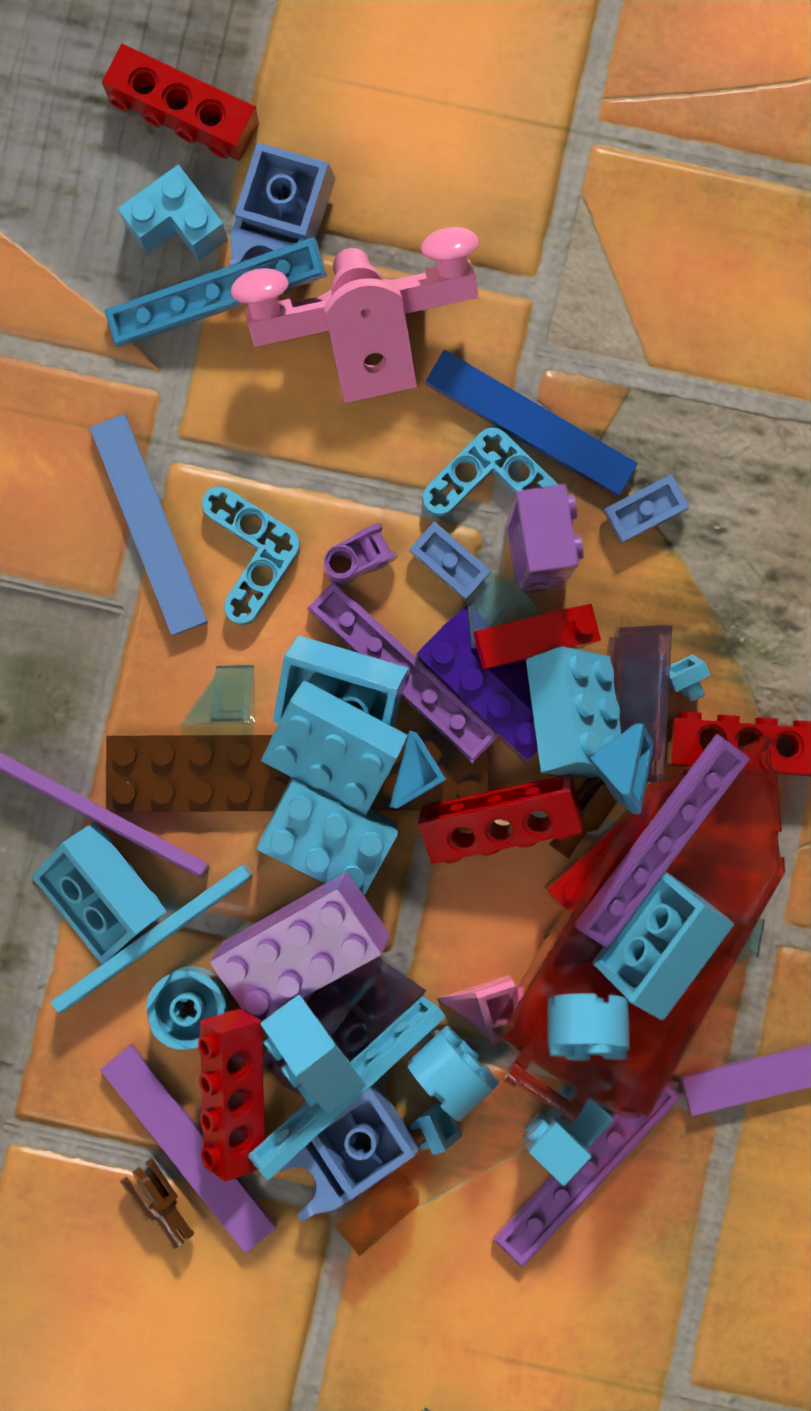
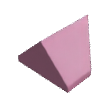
(482, 1004)

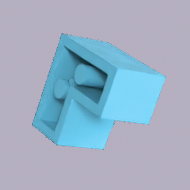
(173, 207)
(310, 1056)
(563, 1146)

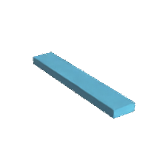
(152, 938)
(370, 1066)

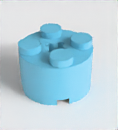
(166, 1010)
(587, 1026)
(452, 1073)

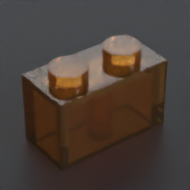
(376, 1210)

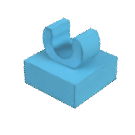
(686, 676)
(438, 1128)

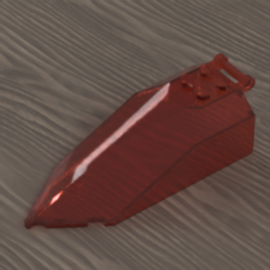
(728, 863)

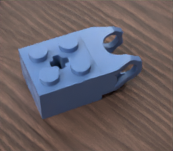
(264, 220)
(344, 1166)

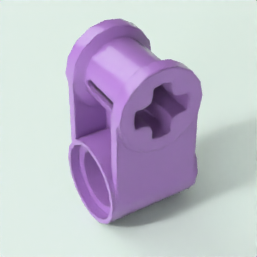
(360, 554)

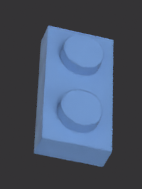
(646, 509)
(449, 561)

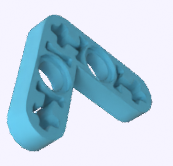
(484, 465)
(265, 554)

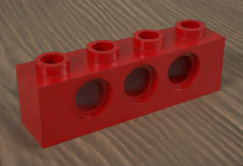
(135, 70)
(684, 733)
(513, 804)
(231, 1092)

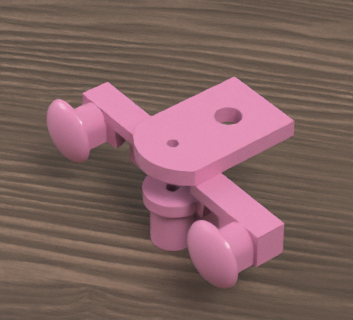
(357, 331)

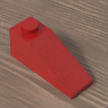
(534, 635)

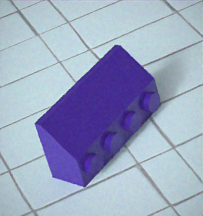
(495, 694)

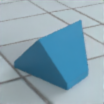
(626, 766)
(416, 772)

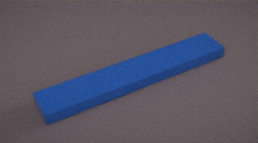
(530, 423)

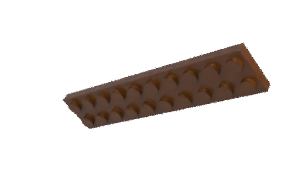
(229, 776)

